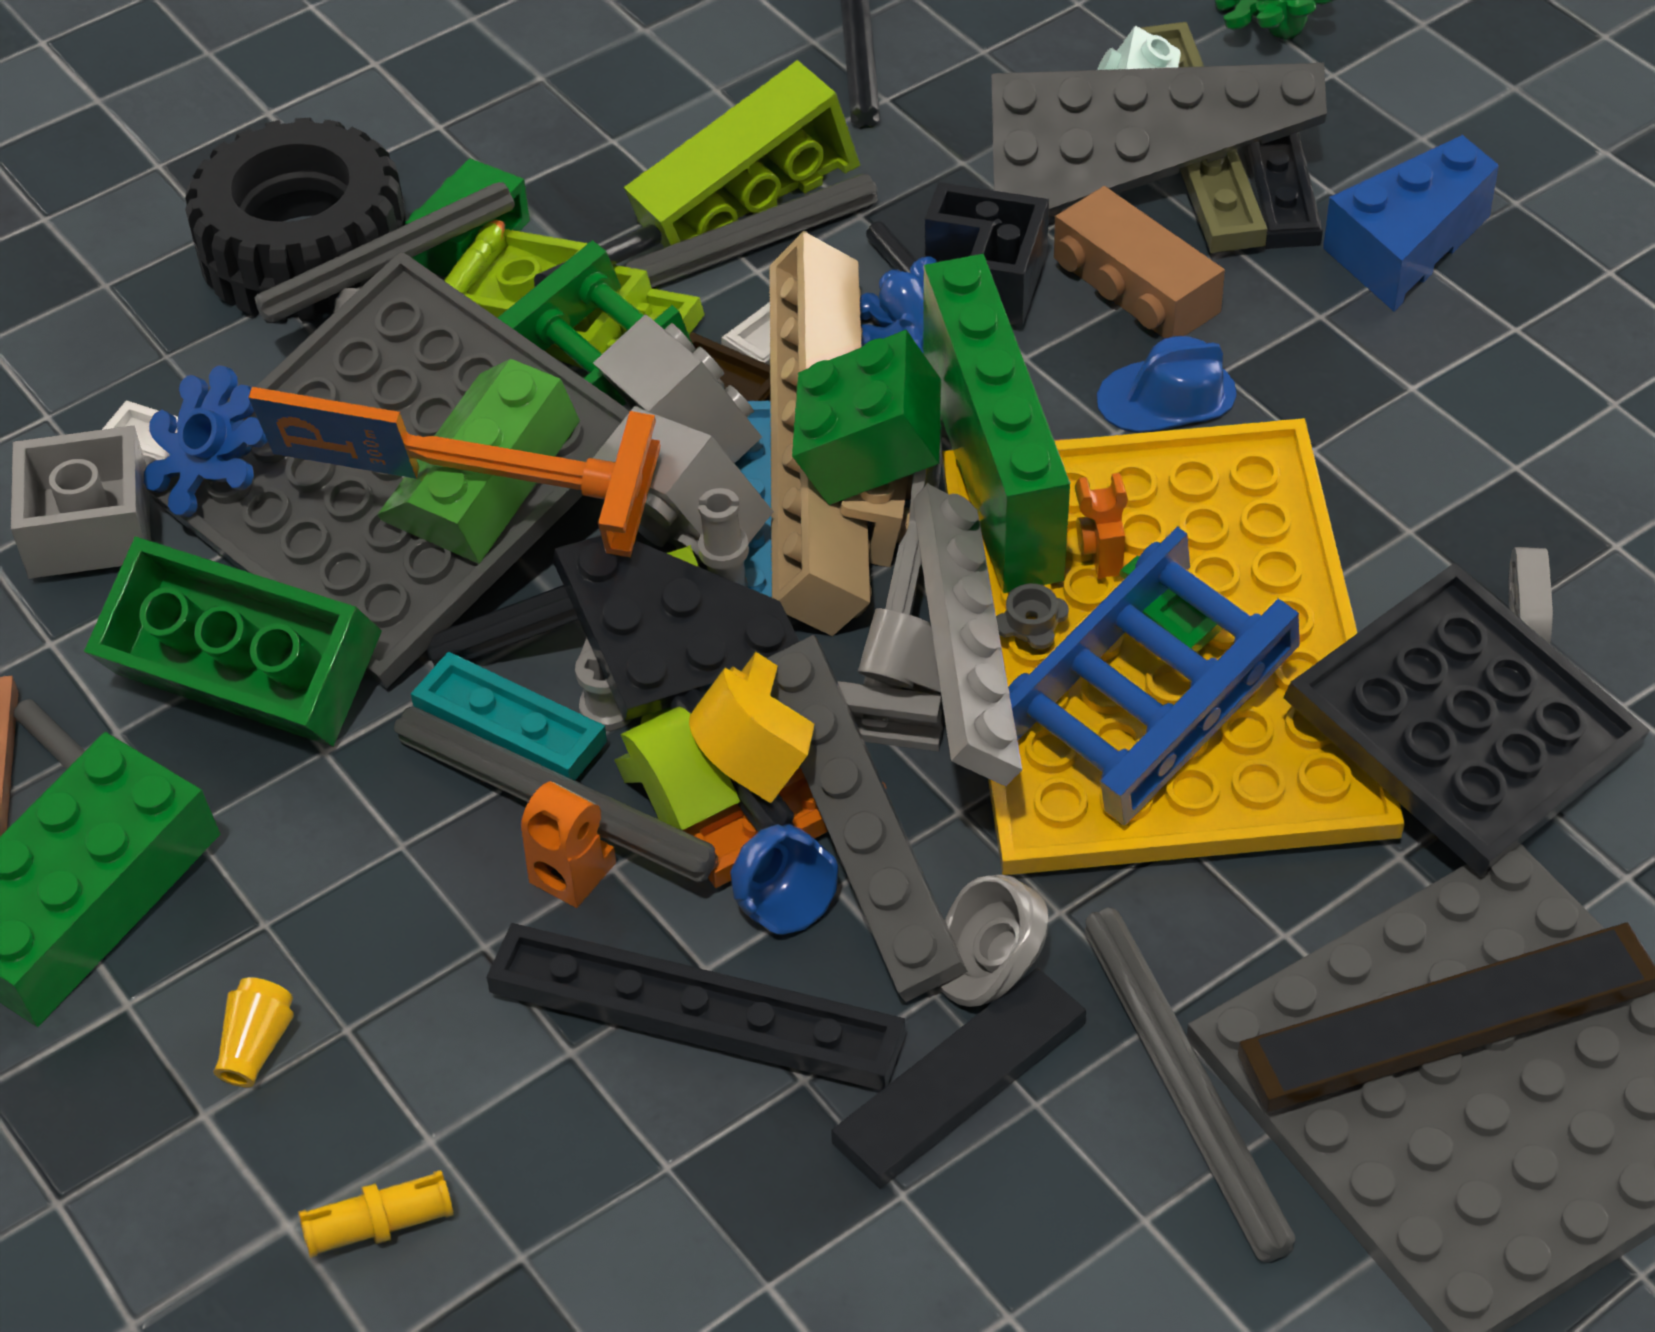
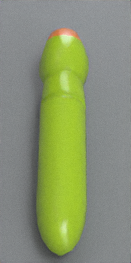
(486, 242)

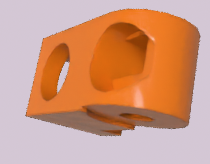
(562, 835)

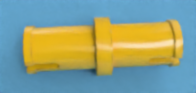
(375, 1213)

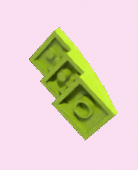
(523, 255)

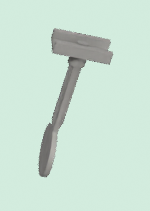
(884, 710)

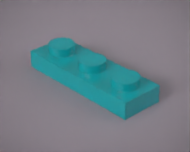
(510, 715)

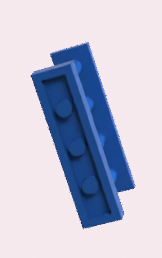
(1172, 731)

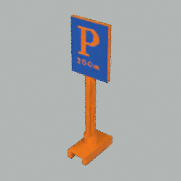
(379, 443)

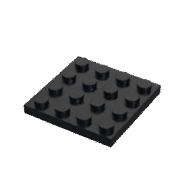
(1466, 717)

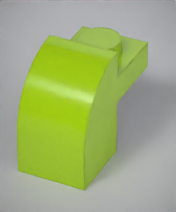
(674, 770)

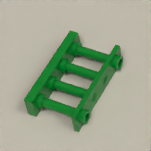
(570, 295)

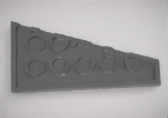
(1130, 127)

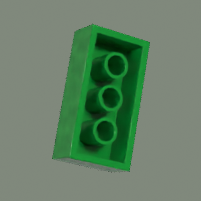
(234, 640)
(90, 868)

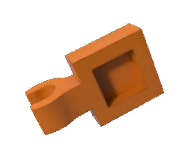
(1102, 528)

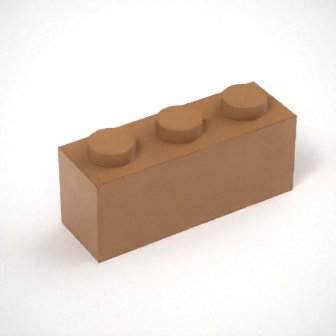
(1138, 264)

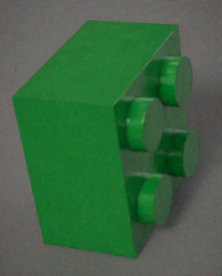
(867, 417)

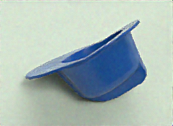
(1171, 388)

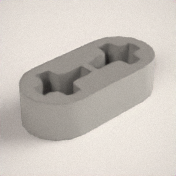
(1531, 589)

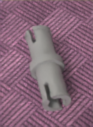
(723, 543)

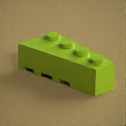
(747, 158)

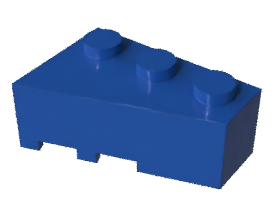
(1410, 217)

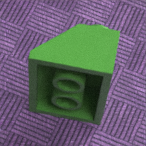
(467, 509)

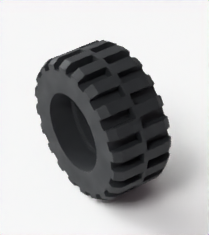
(280, 175)

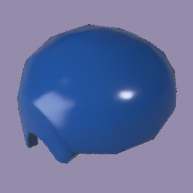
(784, 879)

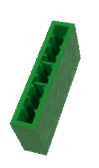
(996, 424)

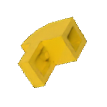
(749, 731)

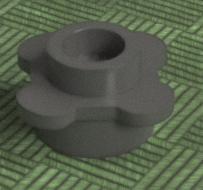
(1035, 602)

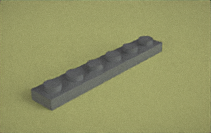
(866, 827)

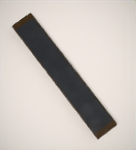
(1447, 1017)

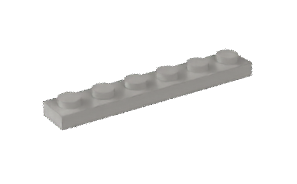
(966, 636)

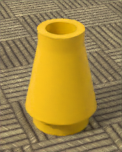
(251, 1029)

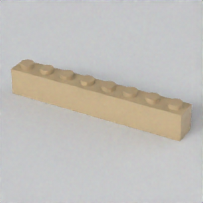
(816, 551)

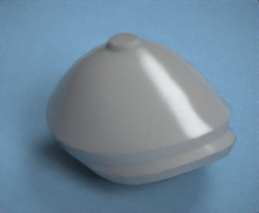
(998, 934)

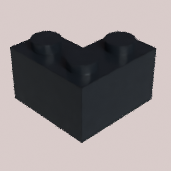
(1002, 226)

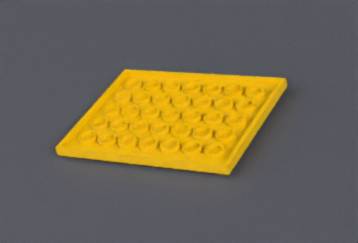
(1267, 773)

